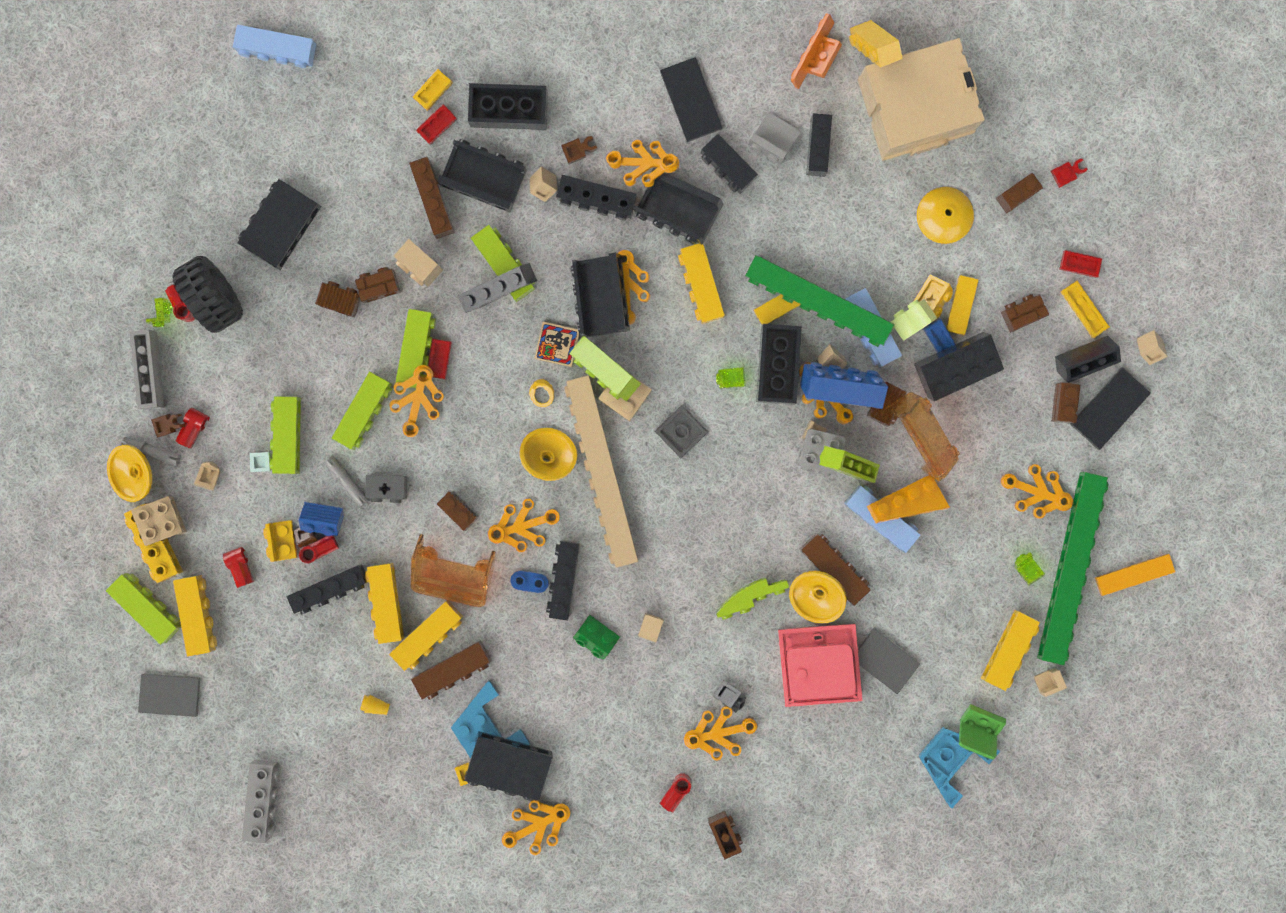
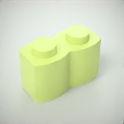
(913, 319)

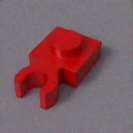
(1066, 173)

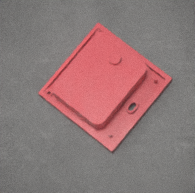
(820, 668)

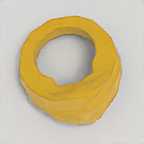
(547, 386)

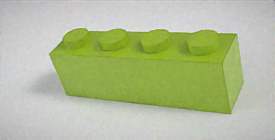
(498, 256)
(415, 344)
(605, 369)
(362, 410)
(286, 435)
(849, 464)
(144, 608)

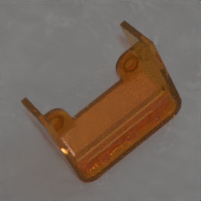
(926, 434)
(450, 579)

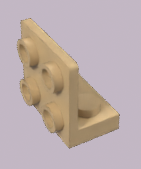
(158, 520)

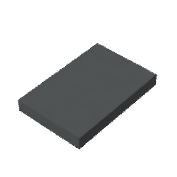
(886, 661)
(169, 695)

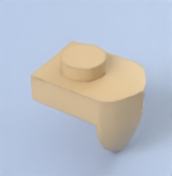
(207, 475)

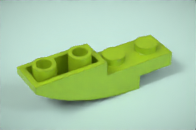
(742, 599)

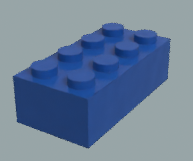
(843, 385)

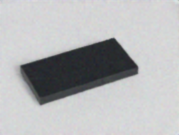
(691, 99)
(1110, 408)

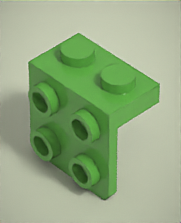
(980, 731)

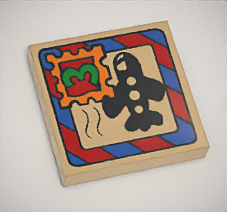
(556, 343)

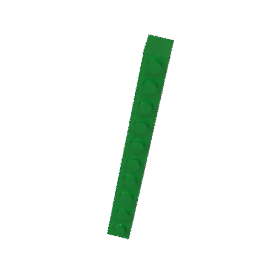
(1072, 568)

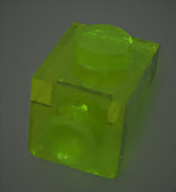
(163, 311)
(731, 377)
(1028, 568)

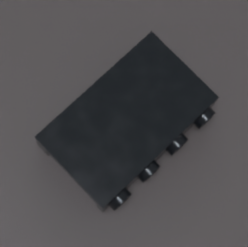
(483, 175)
(679, 208)
(278, 224)
(600, 296)
(508, 766)

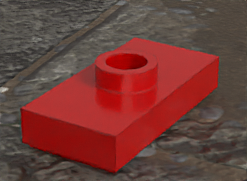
(436, 124)
(1080, 264)
(439, 358)

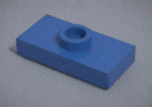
(938, 335)

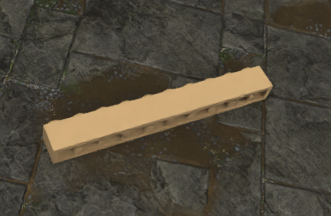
(602, 471)

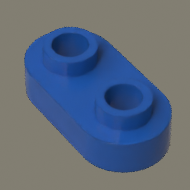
(529, 580)

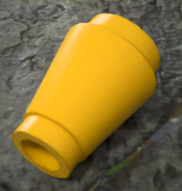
(374, 705)

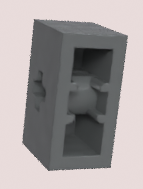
(374, 486)

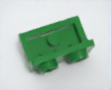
(596, 637)

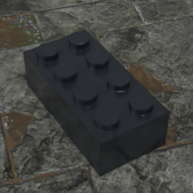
(507, 106)
(778, 364)
(959, 366)

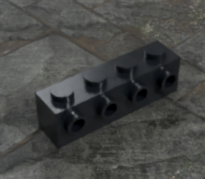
(596, 197)
(564, 580)
(331, 587)

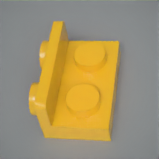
(936, 294)
(280, 541)

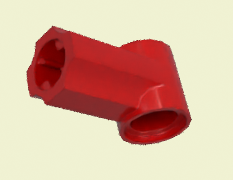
(178, 305)
(194, 423)
(320, 548)
(237, 564)
(675, 793)

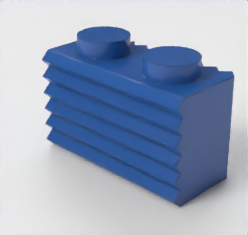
(321, 519)

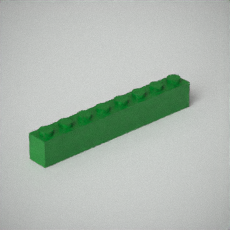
(819, 300)

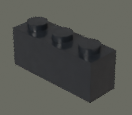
(819, 145)
(728, 164)
(1088, 359)

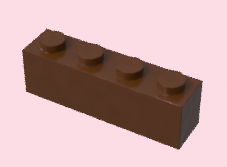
(432, 197)
(830, 562)
(450, 670)

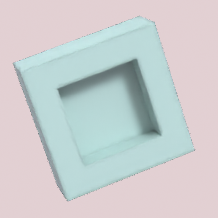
(260, 462)

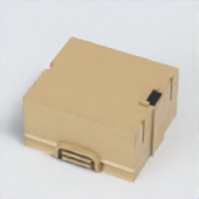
(921, 100)

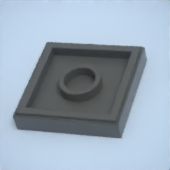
(681, 431)

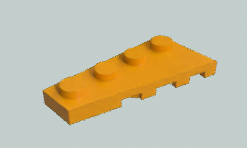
(914, 499)

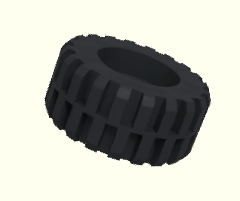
(207, 294)

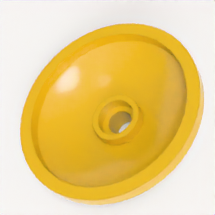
(934, 221)
(552, 445)
(129, 473)
(817, 605)

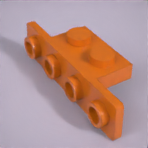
(819, 53)

